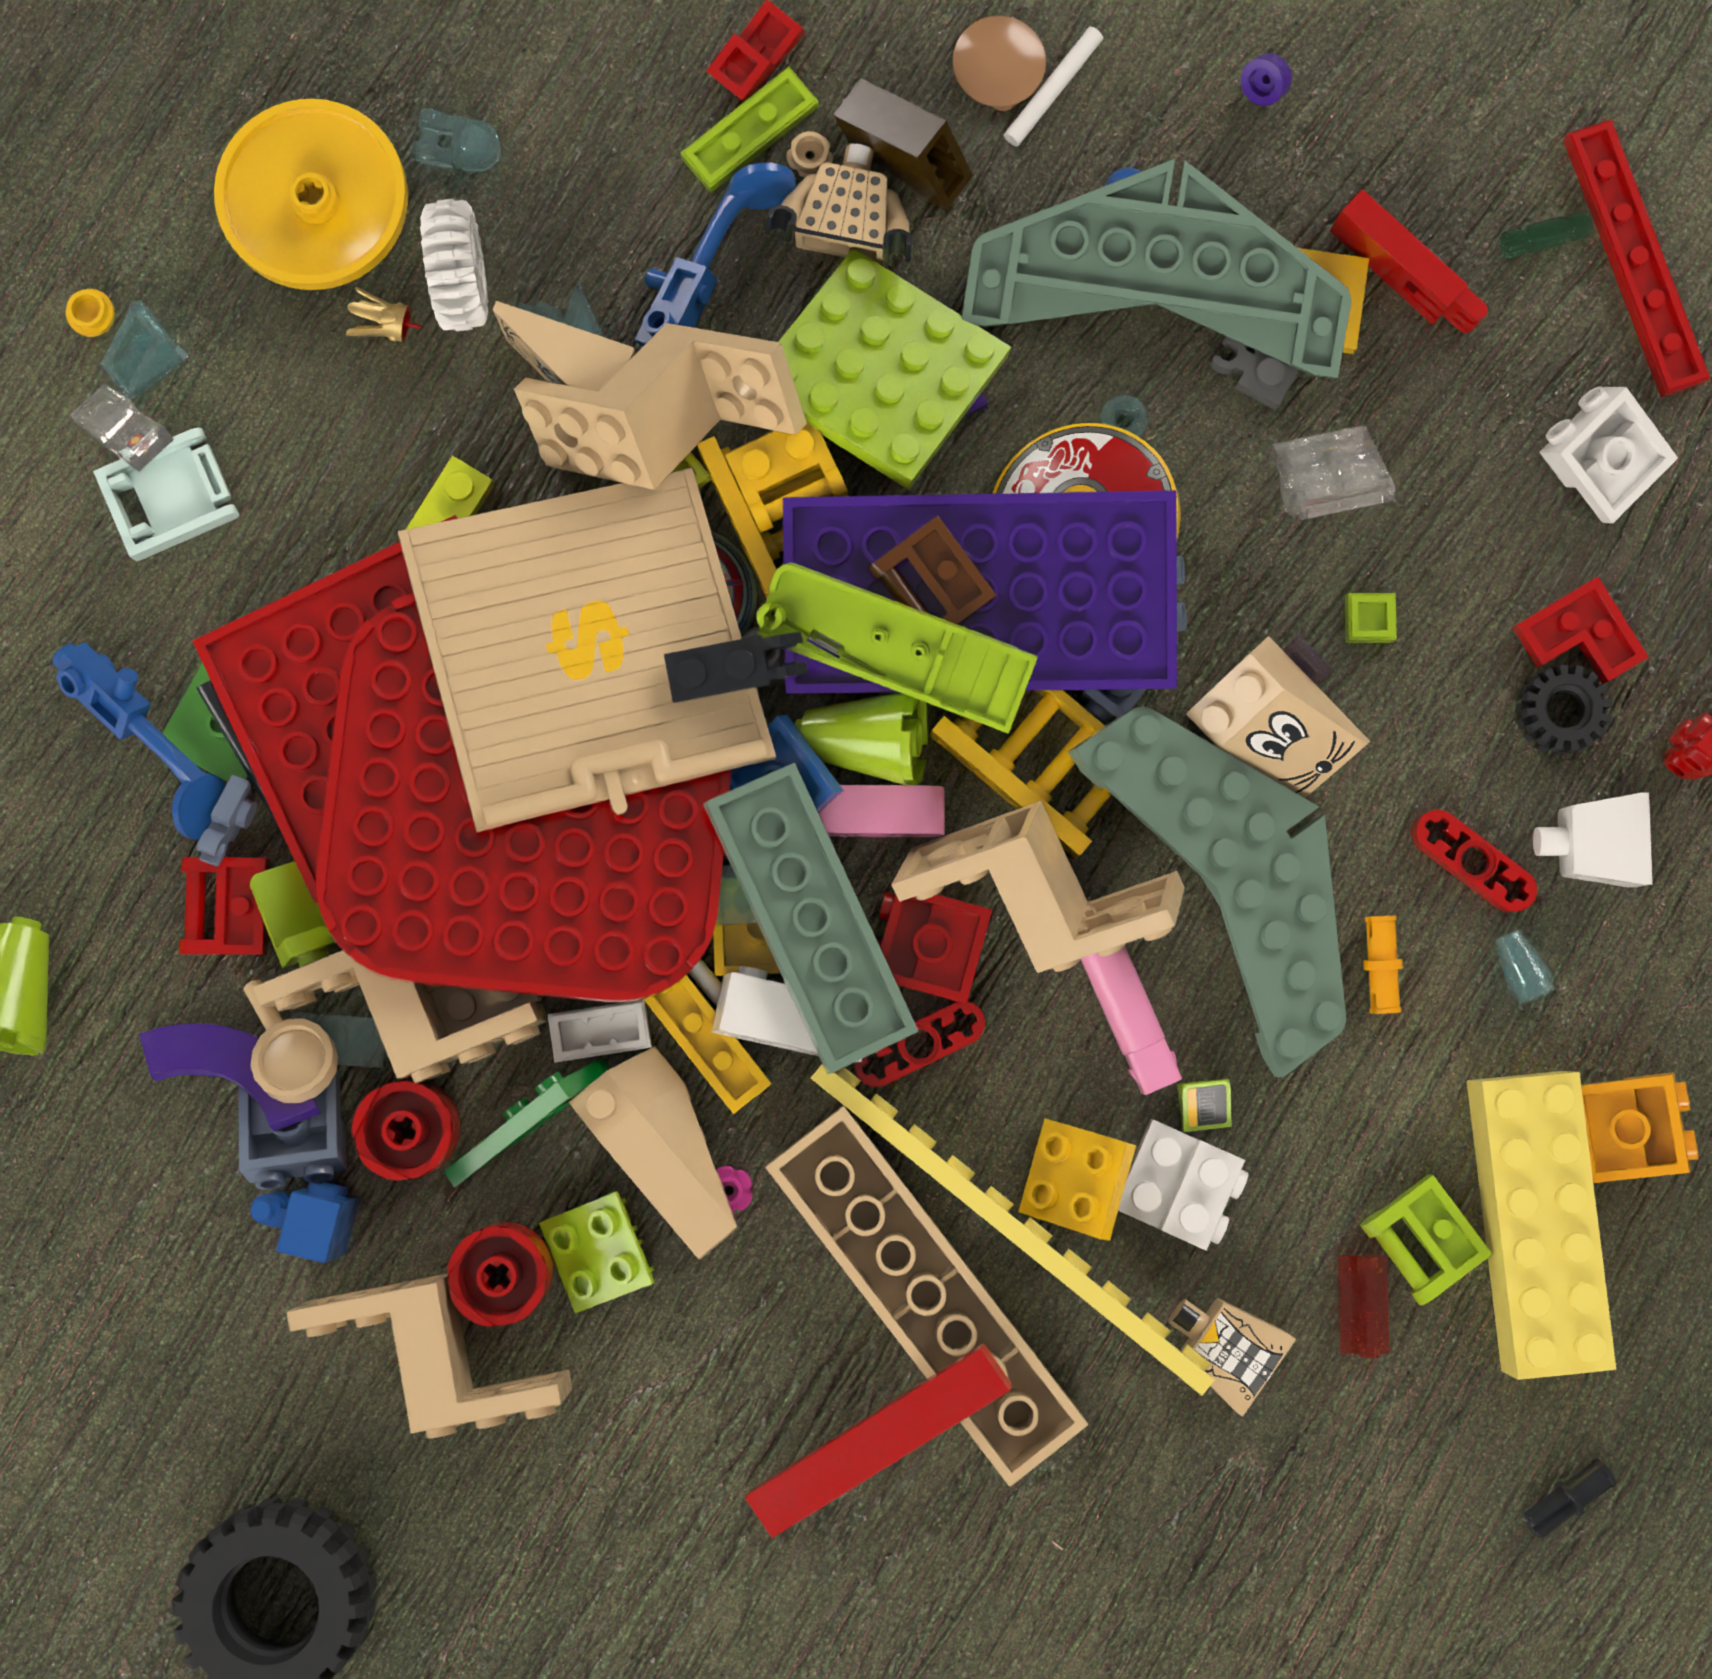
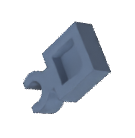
(232, 811)

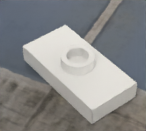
(599, 1030)

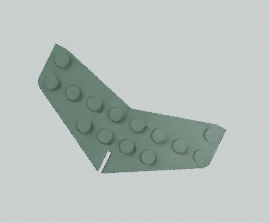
(1193, 258)
(1235, 836)

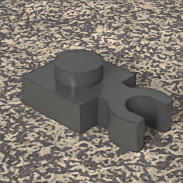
(1261, 375)

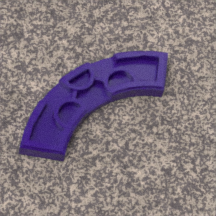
(217, 1052)

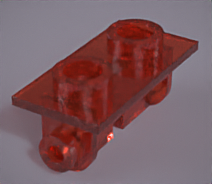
(1363, 1305)

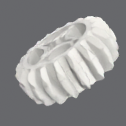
(454, 265)

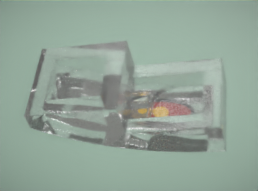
(121, 427)

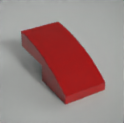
(756, 52)

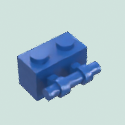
(312, 1220)

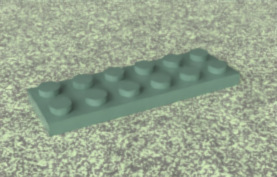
(810, 918)

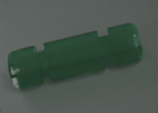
(1546, 234)

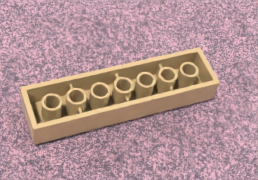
(922, 1287)

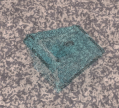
(141, 352)

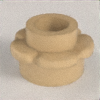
(805, 143)

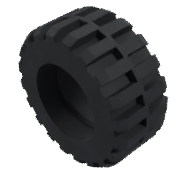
(309, 1540)

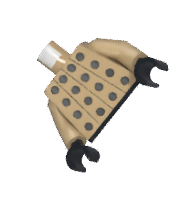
(845, 210)

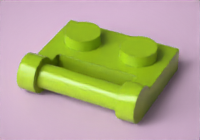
(1438, 1228)

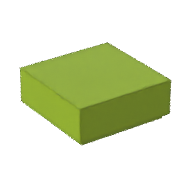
(1370, 618)

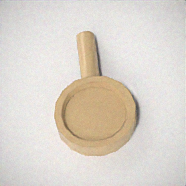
(292, 1057)

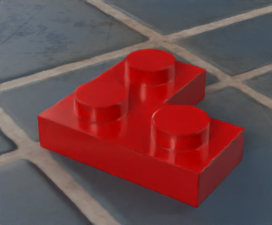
(1586, 619)

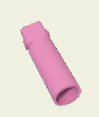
(1132, 1020)

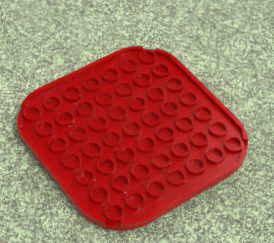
(529, 907)

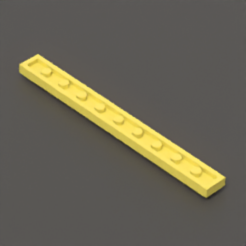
(1029, 1236)

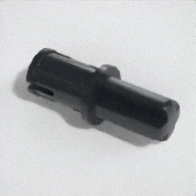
(1569, 1498)

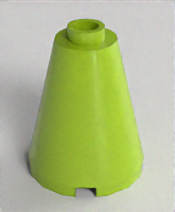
(871, 736)
(23, 986)

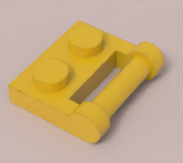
(778, 460)

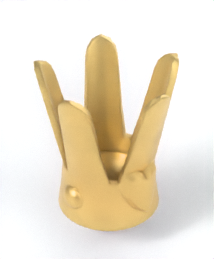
(392, 316)

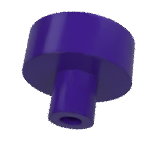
(1266, 79)

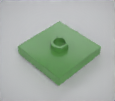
(199, 736)

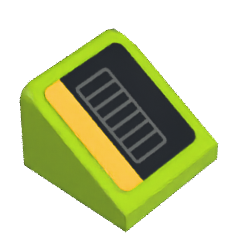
(1205, 1104)

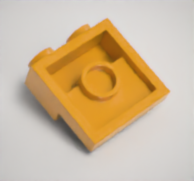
(1638, 1127)

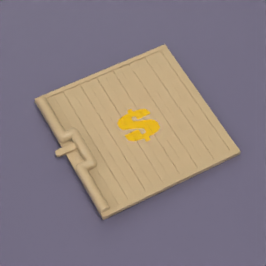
(556, 642)

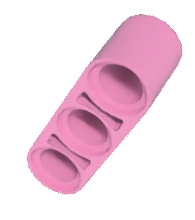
(886, 811)

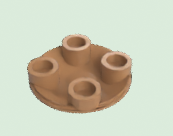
(999, 62)

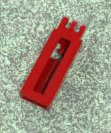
(1407, 264)

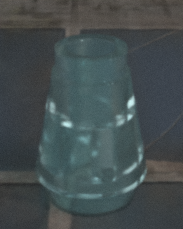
(1523, 968)

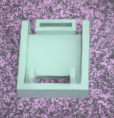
(176, 492)

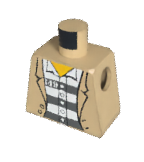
(1236, 1344)

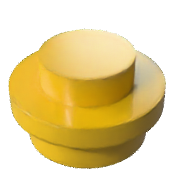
(90, 312)

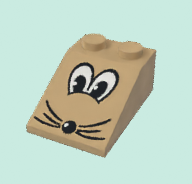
(562, 351)
(1278, 721)

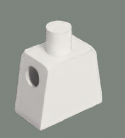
(1602, 841)

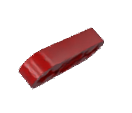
(1495, 891)
(957, 1039)

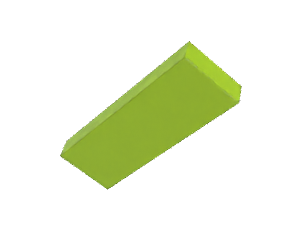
(749, 129)

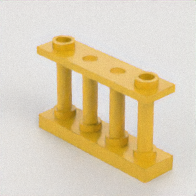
(758, 548)
(996, 766)

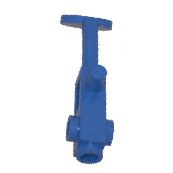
(690, 283)
(124, 712)

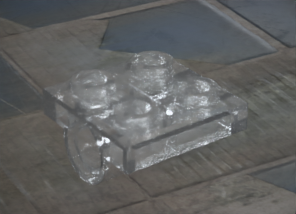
(1331, 473)

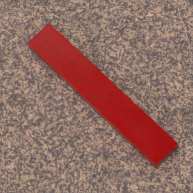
(1636, 258)
(879, 1440)

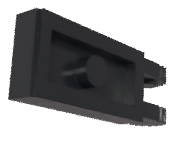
(729, 667)

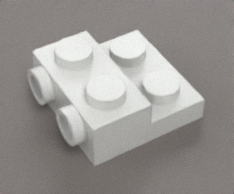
(1608, 451)
(1182, 1185)

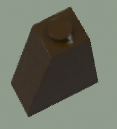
(905, 142)

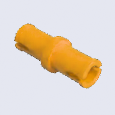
(1382, 964)

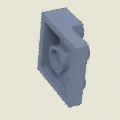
(305, 1149)

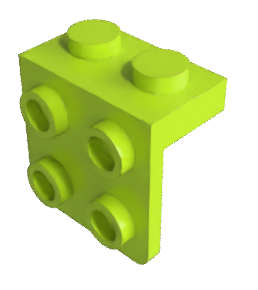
(291, 916)

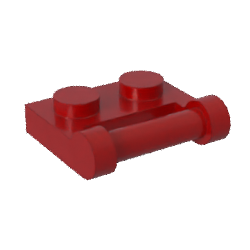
(237, 915)

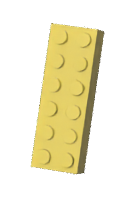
(1541, 1225)

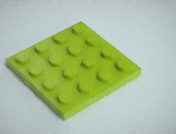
(886, 367)

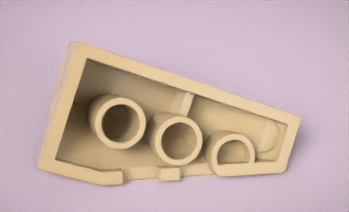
(652, 1132)

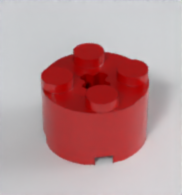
(381, 1140)
(472, 1276)

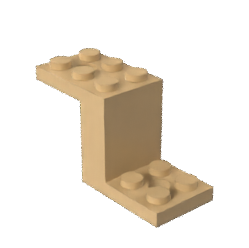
(662, 405)
(1041, 888)
(403, 1016)
(432, 1356)

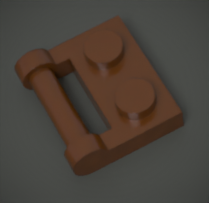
(941, 566)

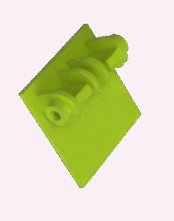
(597, 1252)

